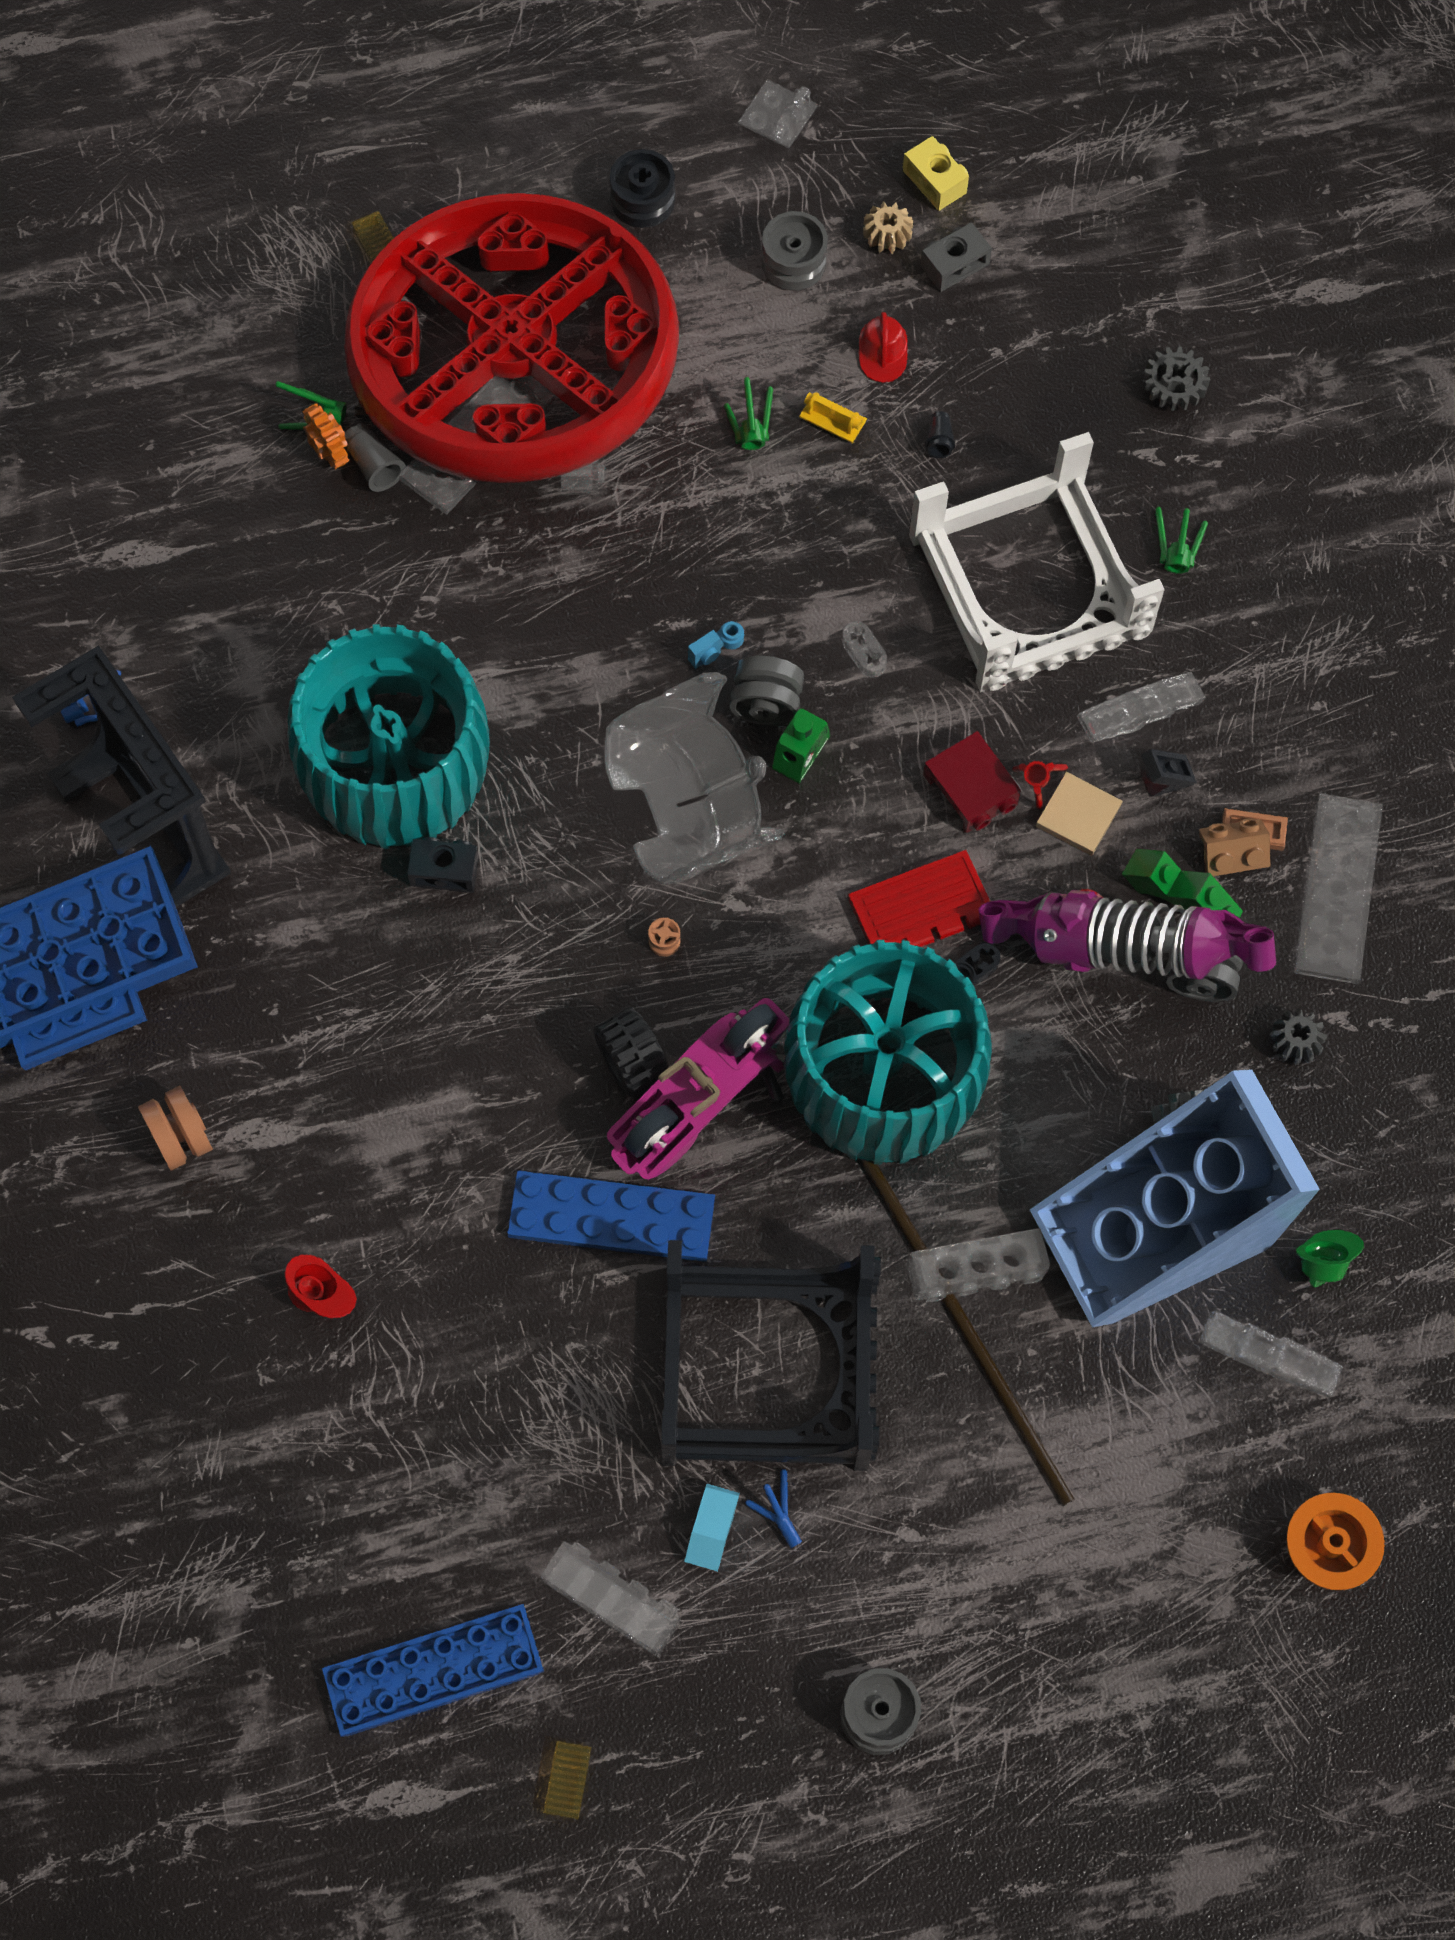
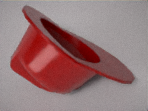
(883, 349)
(318, 1288)

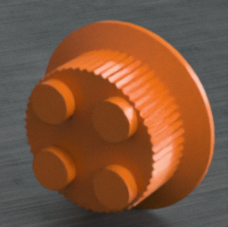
(1335, 1541)

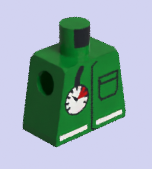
(803, 739)

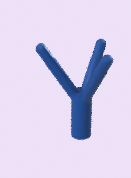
(781, 1513)

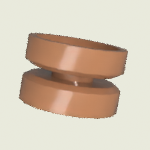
(178, 1126)

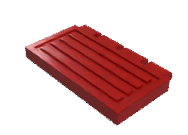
(921, 902)

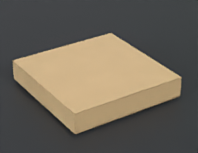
(1079, 813)

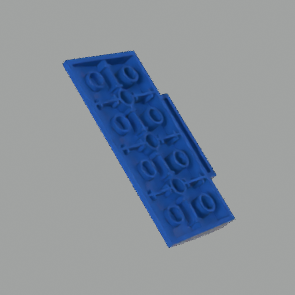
(83, 955)

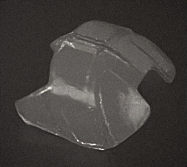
(680, 753)

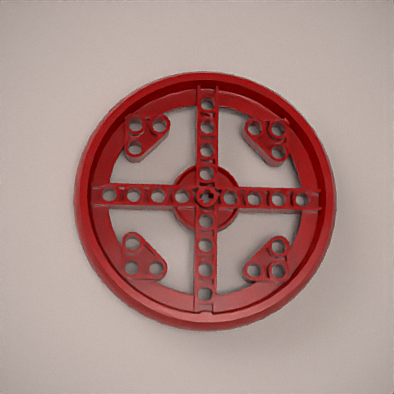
(511, 338)

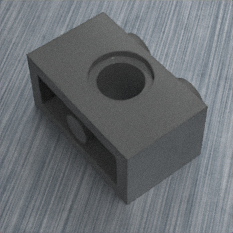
(947, 270)

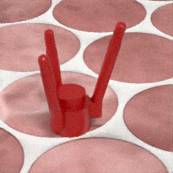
(1038, 775)

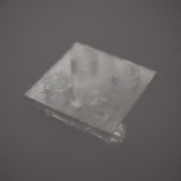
(779, 113)

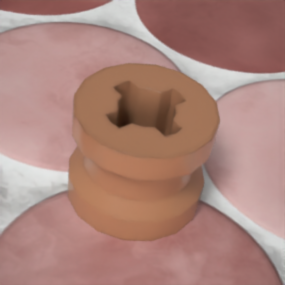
(664, 929)

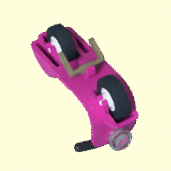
(698, 1087)

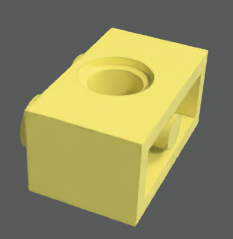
(941, 187)

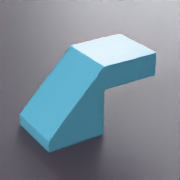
(711, 1527)

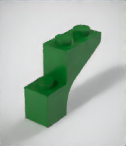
(1158, 875)

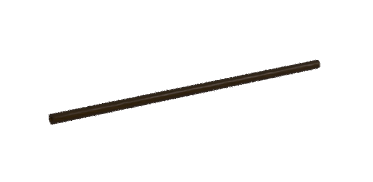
(974, 1341)

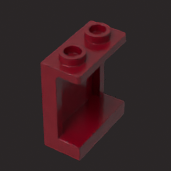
(973, 781)

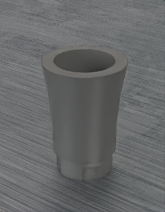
(373, 458)

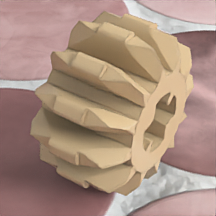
(887, 227)

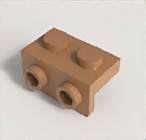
(1235, 847)

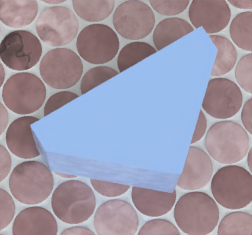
(1178, 1202)

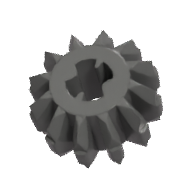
(1302, 1027)

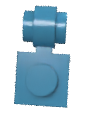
(709, 646)

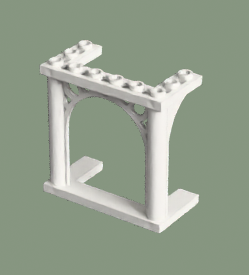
(995, 657)

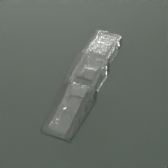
(1140, 706)
(1271, 1354)

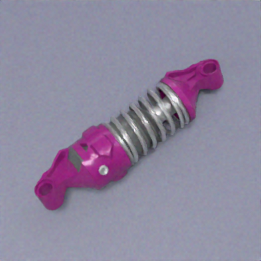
(1094, 932)

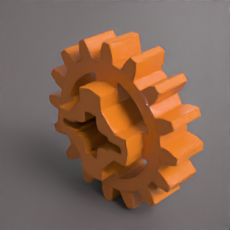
(325, 436)

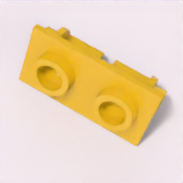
(832, 417)

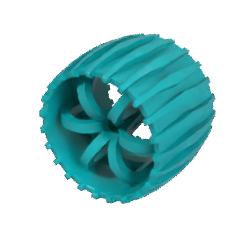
(354, 672)
(901, 974)

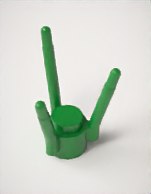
(328, 405)
(751, 433)
(1178, 556)

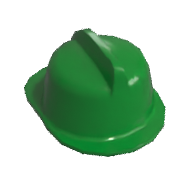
(1328, 1255)

